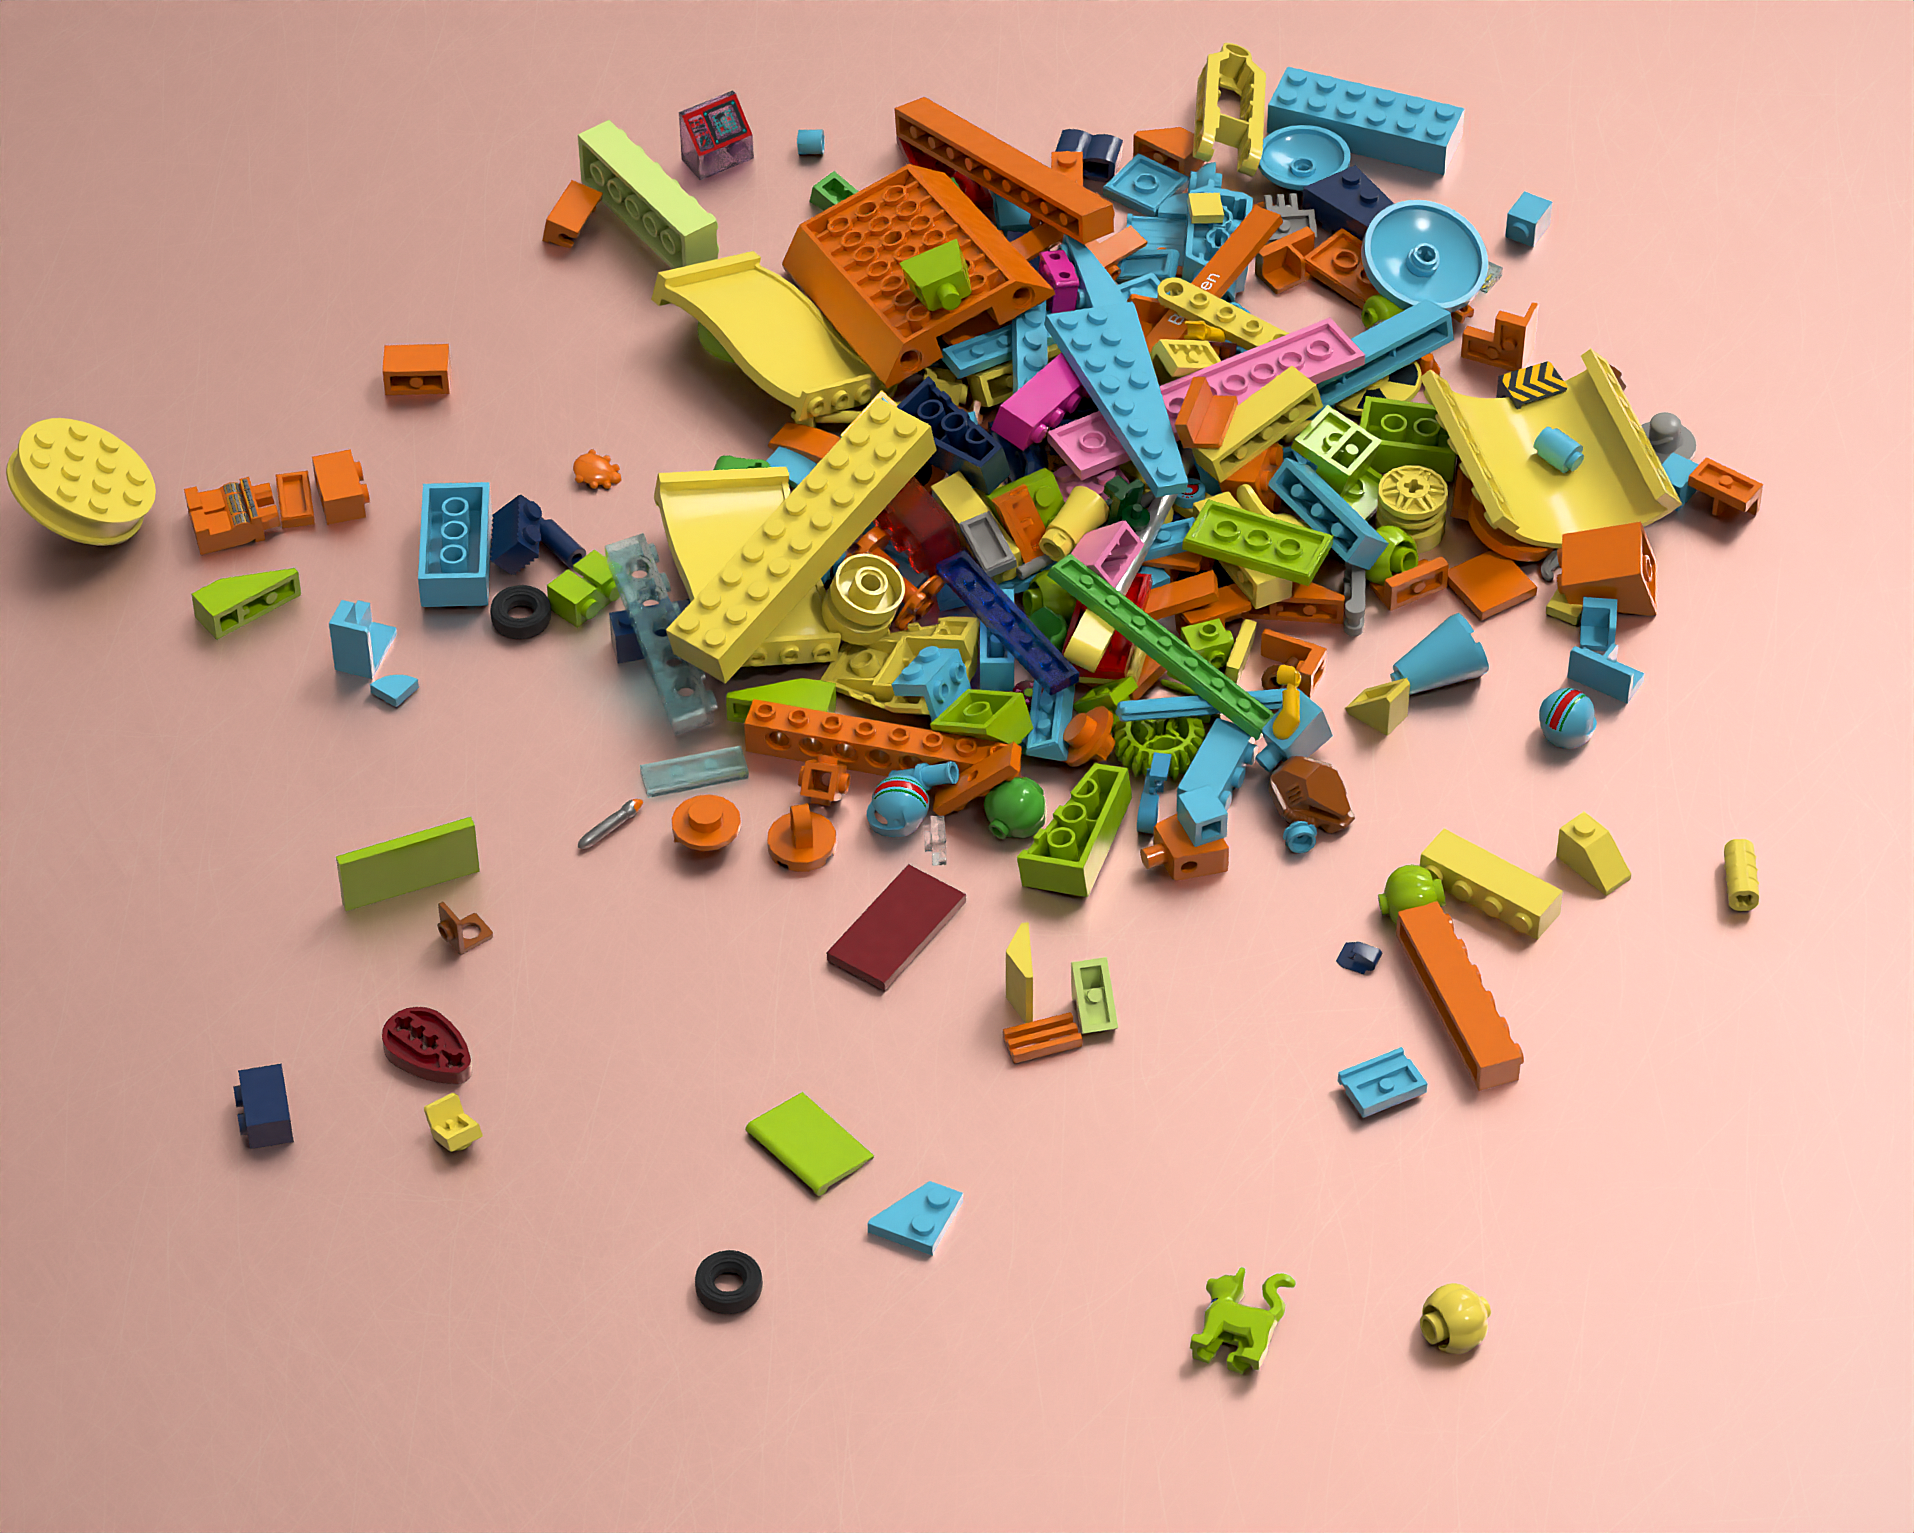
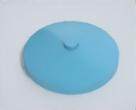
(1424, 253)

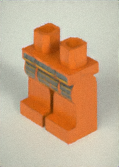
(231, 514)

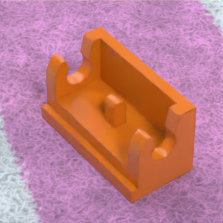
(570, 213)
(1021, 521)

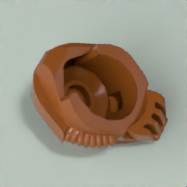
(1309, 783)

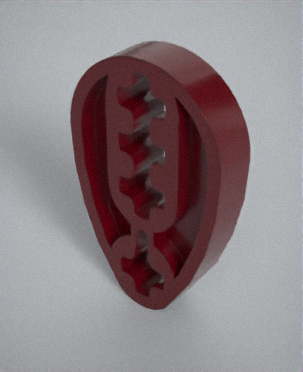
(427, 1063)

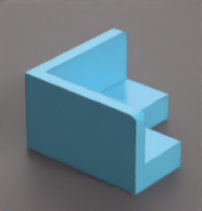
(357, 640)

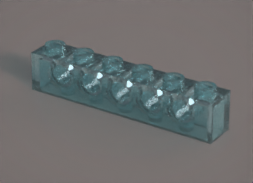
(633, 555)

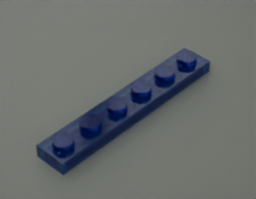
(1007, 622)

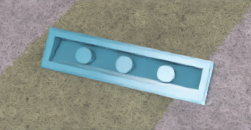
(1049, 719)

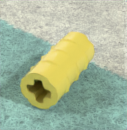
(1741, 874)

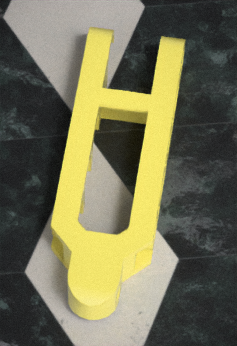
(1236, 71)

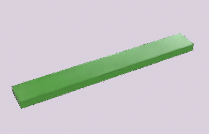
(1161, 645)

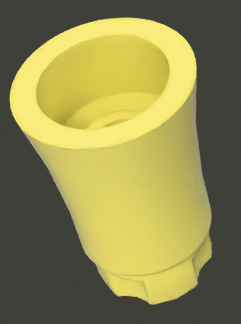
(1080, 514)

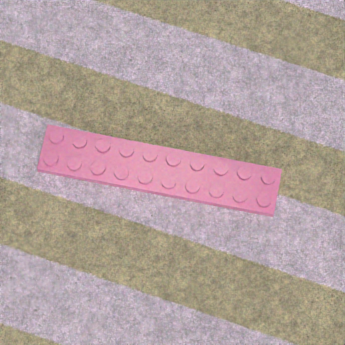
(1315, 351)

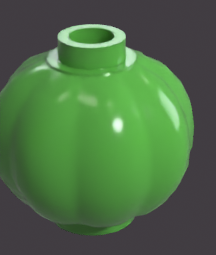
(1016, 808)

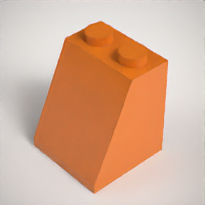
(1610, 565)

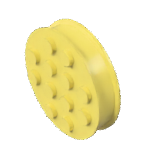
(80, 481)

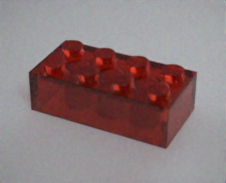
(919, 528)

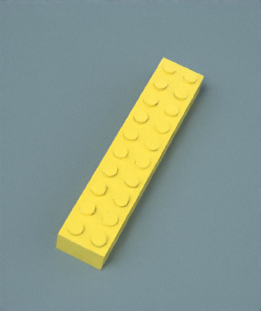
(801, 540)

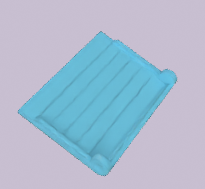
(1160, 232)

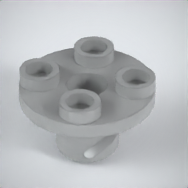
(1669, 436)

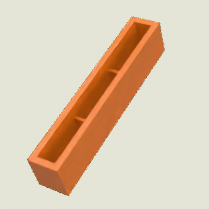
(1459, 996)

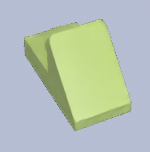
(1093, 995)

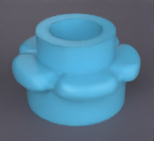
(1300, 836)

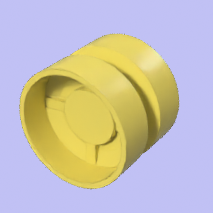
(863, 599)

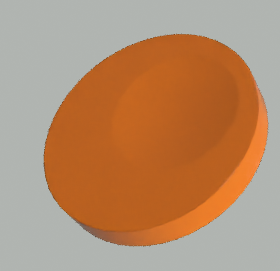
(1501, 541)

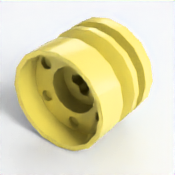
(1415, 502)

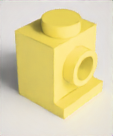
(948, 382)

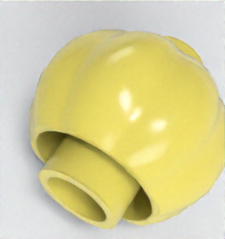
(1455, 1314)

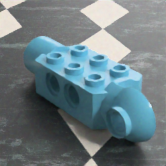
(1205, 239)

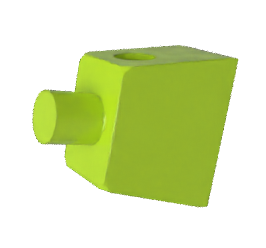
(938, 276)

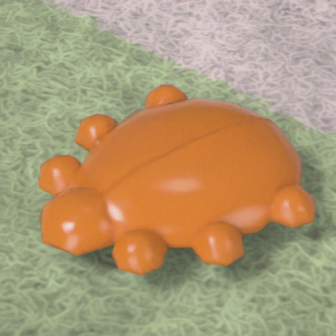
(596, 470)

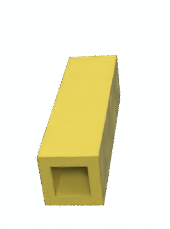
(963, 503)

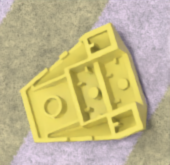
(872, 668)

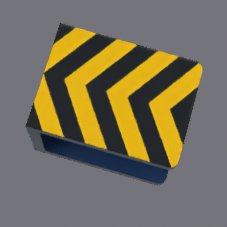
(1530, 384)

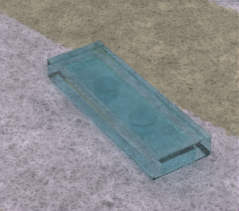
(694, 771)

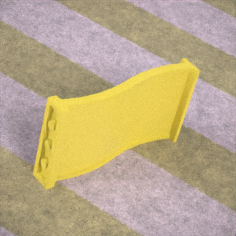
(772, 334)
(706, 524)

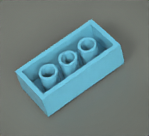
(455, 544)

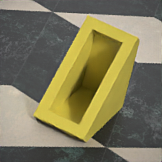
(1382, 705)

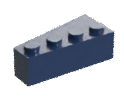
(1345, 201)
(957, 439)

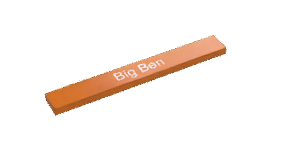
(1222, 268)

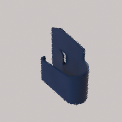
(1365, 958)

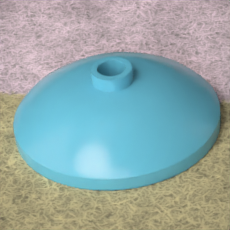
(1302, 156)

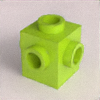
(1209, 641)

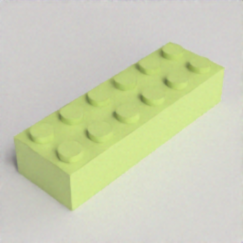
(646, 197)

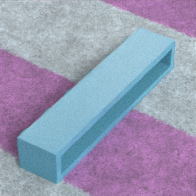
(1390, 348)

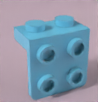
(935, 675)

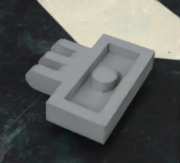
(1292, 217)

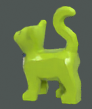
(1239, 1324)

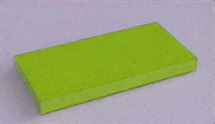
(1258, 542)
(408, 863)

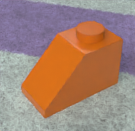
(1168, 147)

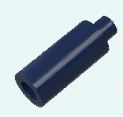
(560, 543)

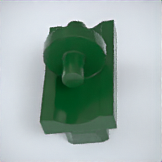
(1125, 503)

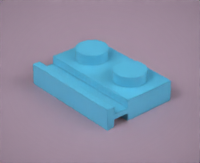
(1382, 1082)

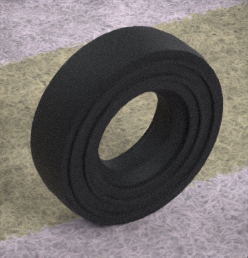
(520, 627)
(728, 1301)

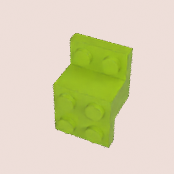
(1343, 458)

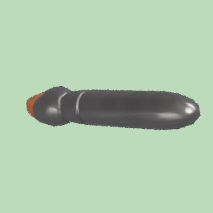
(627, 811)

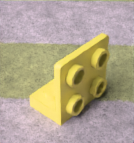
(1180, 358)

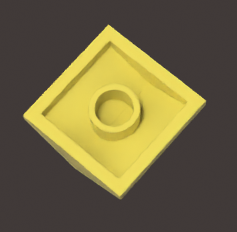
(1020, 973)

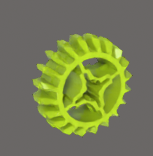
(1175, 736)

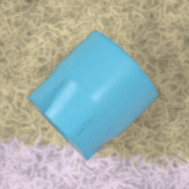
(811, 142)

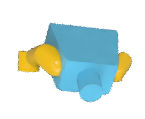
(1297, 726)

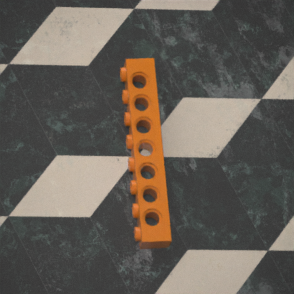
(856, 741)

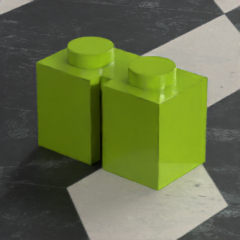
(582, 598)

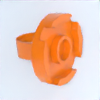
(801, 839)

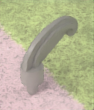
(1549, 565)

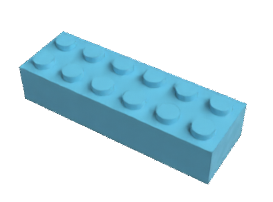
(1370, 119)

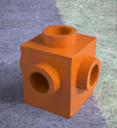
(811, 780)

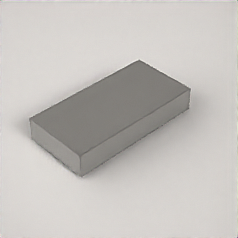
(988, 544)

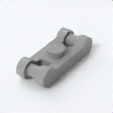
(1354, 598)

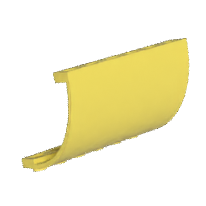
(1527, 495)

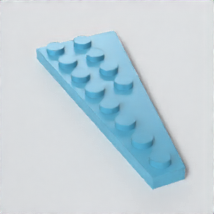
(1116, 370)

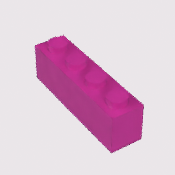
(1040, 404)

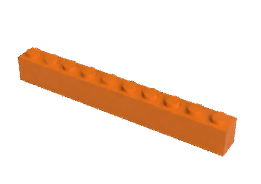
(1005, 170)

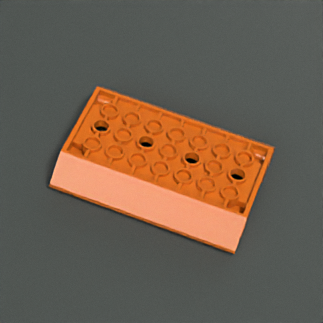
(856, 276)

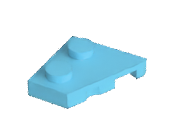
(919, 1217)

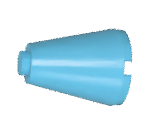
(1443, 657)

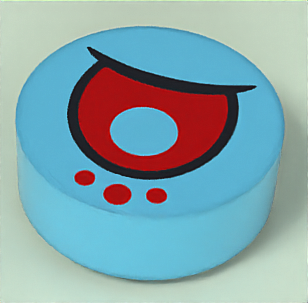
(1194, 493)

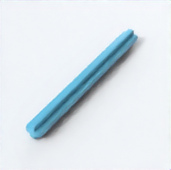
(1185, 706)

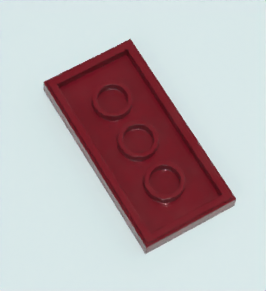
(896, 927)

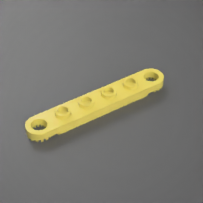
(1201, 305)

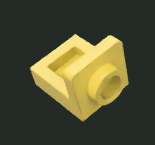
(450, 1123)

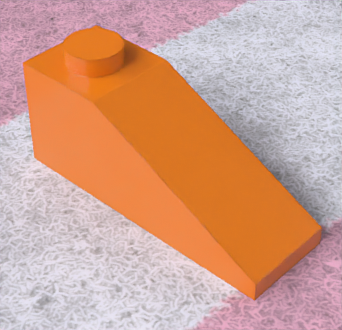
(1307, 604)

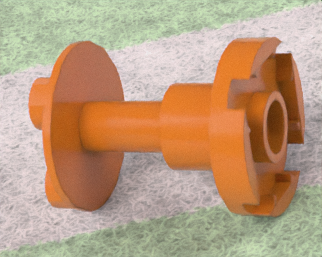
(915, 600)

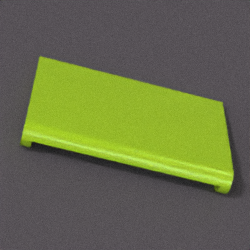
(809, 1142)

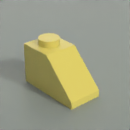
(1592, 853)

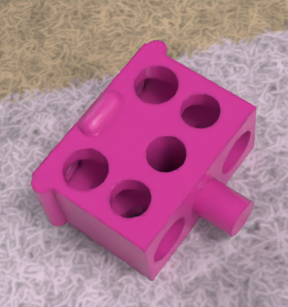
(1061, 276)

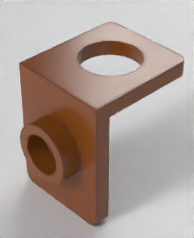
(451, 929)

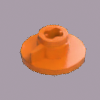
(1089, 736)
(706, 822)

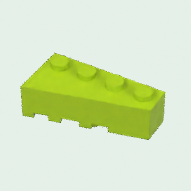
(1077, 840)

